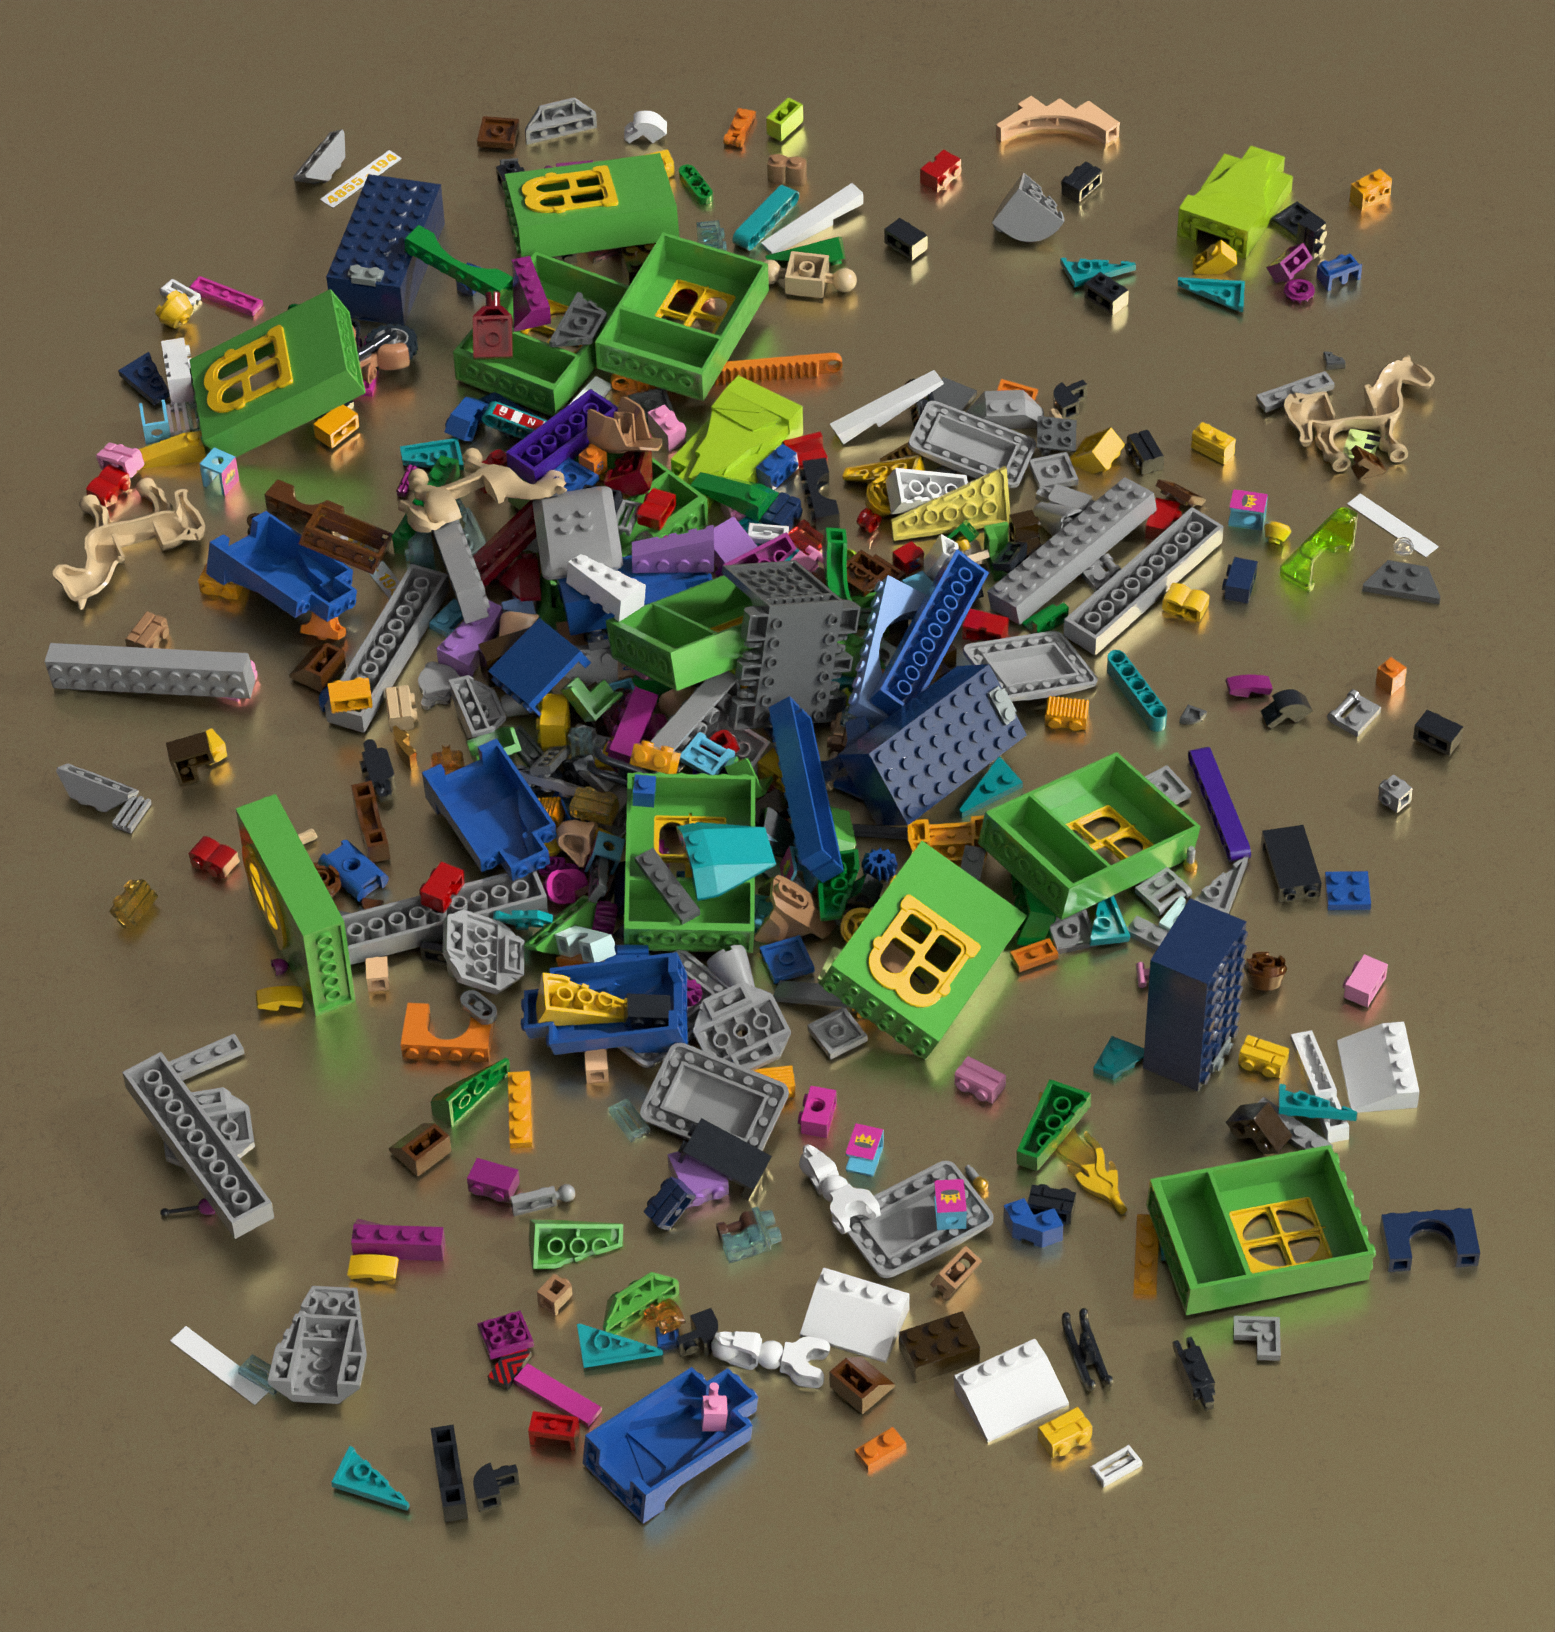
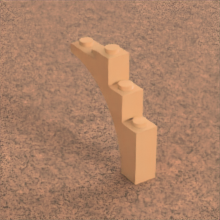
(1059, 115)

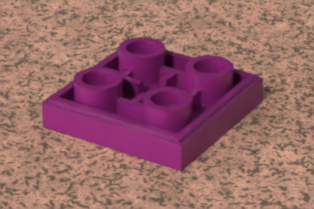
(505, 1334)

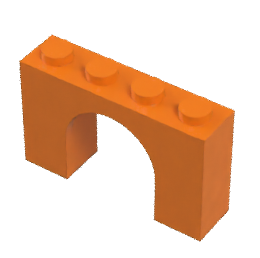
(419, 1043)

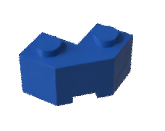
(465, 419)
(1040, 1228)

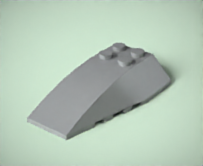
(322, 1349)

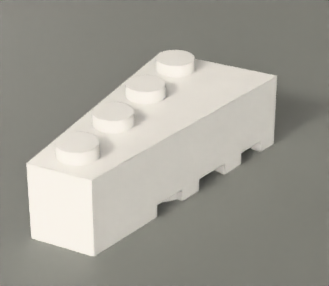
(177, 371)
(913, 488)
(606, 586)

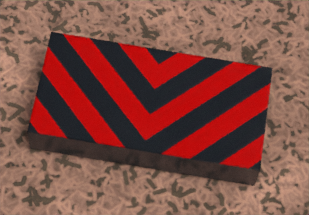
(508, 1368)

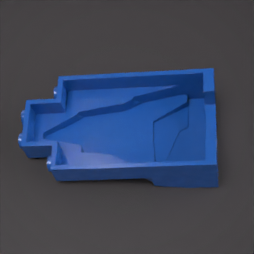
(283, 570)
(586, 616)
(493, 812)
(639, 975)
(661, 1440)

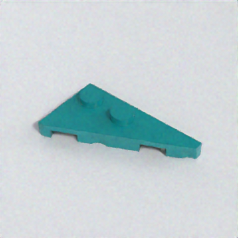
(1085, 269)
(1221, 291)
(996, 784)
(1108, 924)
(1310, 1106)
(607, 1348)
(361, 1479)

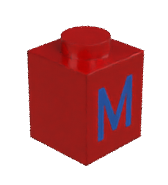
(908, 558)

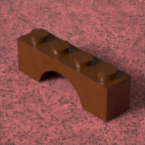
(282, 499)
(369, 821)

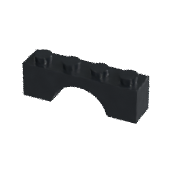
(823, 510)
(449, 1473)

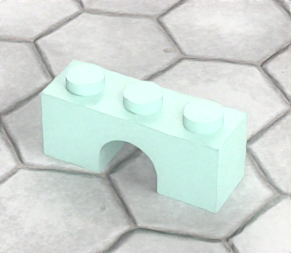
(591, 944)

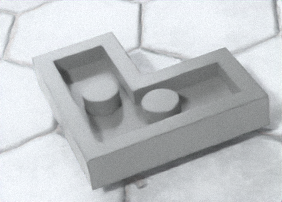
(1260, 1329)

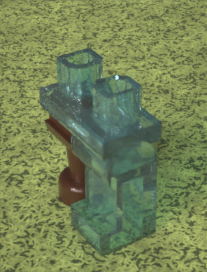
(754, 1236)

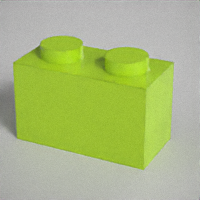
(784, 119)

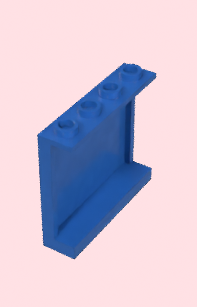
(535, 665)

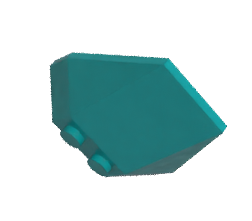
(724, 855)

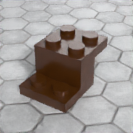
(866, 571)

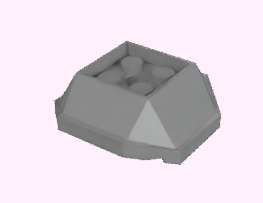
(482, 952)
(737, 1010)
(229, 1116)

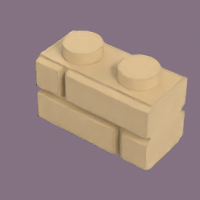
(399, 707)

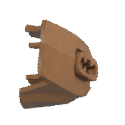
(622, 433)
(793, 912)

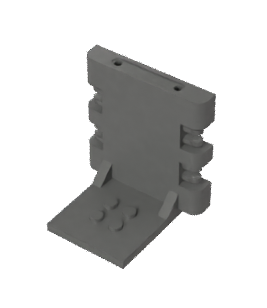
(792, 641)

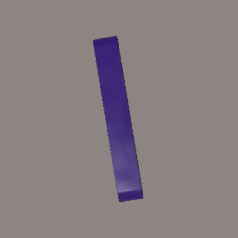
(1219, 804)

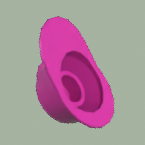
(562, 884)

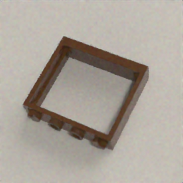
(342, 549)

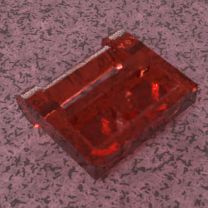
(801, 541)

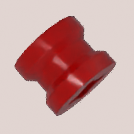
(868, 520)

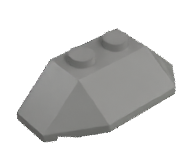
(559, 120)
(323, 160)
(1007, 408)
(476, 706)
(94, 788)

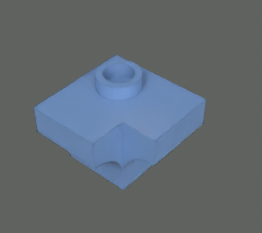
(518, 606)

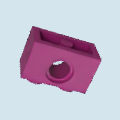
(819, 1122)

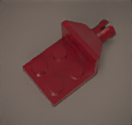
(492, 330)

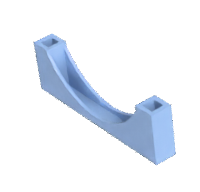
(891, 604)

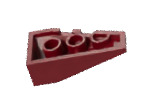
(631, 474)
(522, 577)

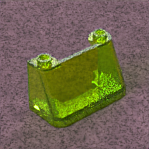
(1334, 533)

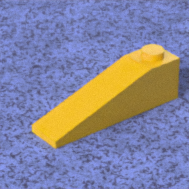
(174, 450)
(870, 472)
(575, 1004)

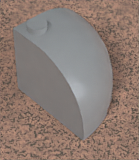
(1027, 212)

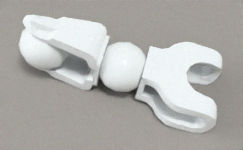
(843, 1197)
(747, 1349)

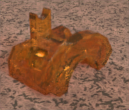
(448, 759)
(666, 1314)

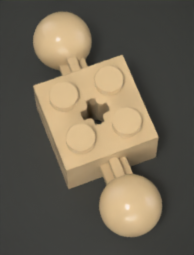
(809, 274)

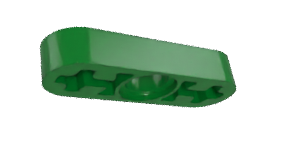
(684, 172)

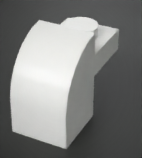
(646, 124)

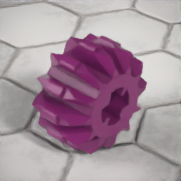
(605, 917)

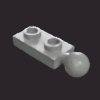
(541, 1199)

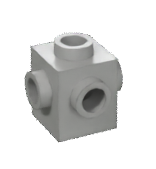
(1395, 793)

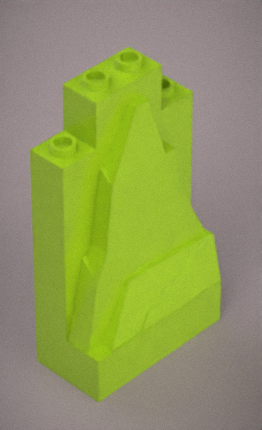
(1237, 200)
(741, 433)

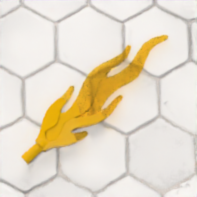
(1093, 1164)

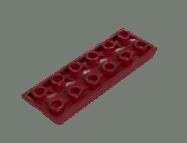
(506, 544)

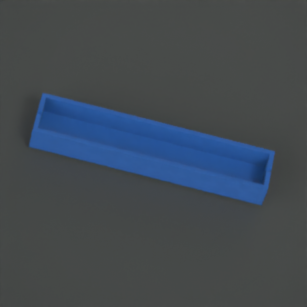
(805, 790)

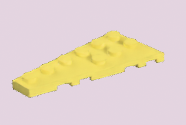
(980, 502)

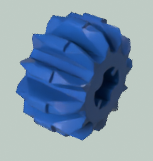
(879, 864)

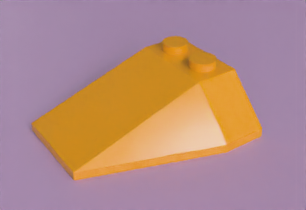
(947, 838)

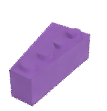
(675, 553)
(461, 646)

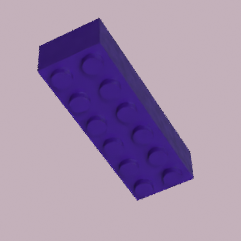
(557, 438)

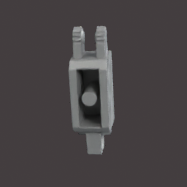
(1064, 496)

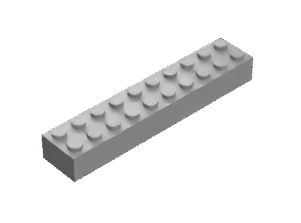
(1071, 550)
(1143, 581)
(393, 640)
(150, 670)
(700, 713)
(408, 923)
(198, 1145)

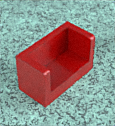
(554, 1427)

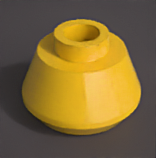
(1276, 532)

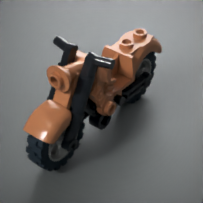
(385, 348)

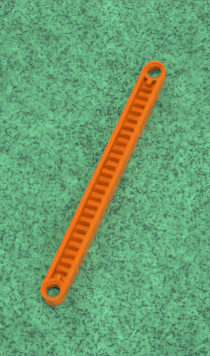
(757, 369)

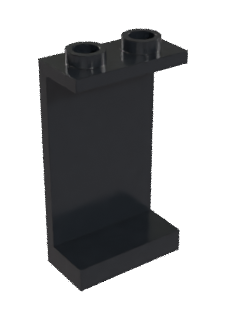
(1292, 863)
(725, 1155)

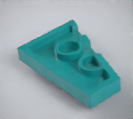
(427, 453)

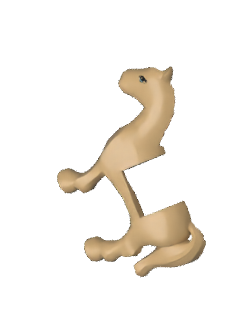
(1383, 405)
(499, 483)
(106, 540)

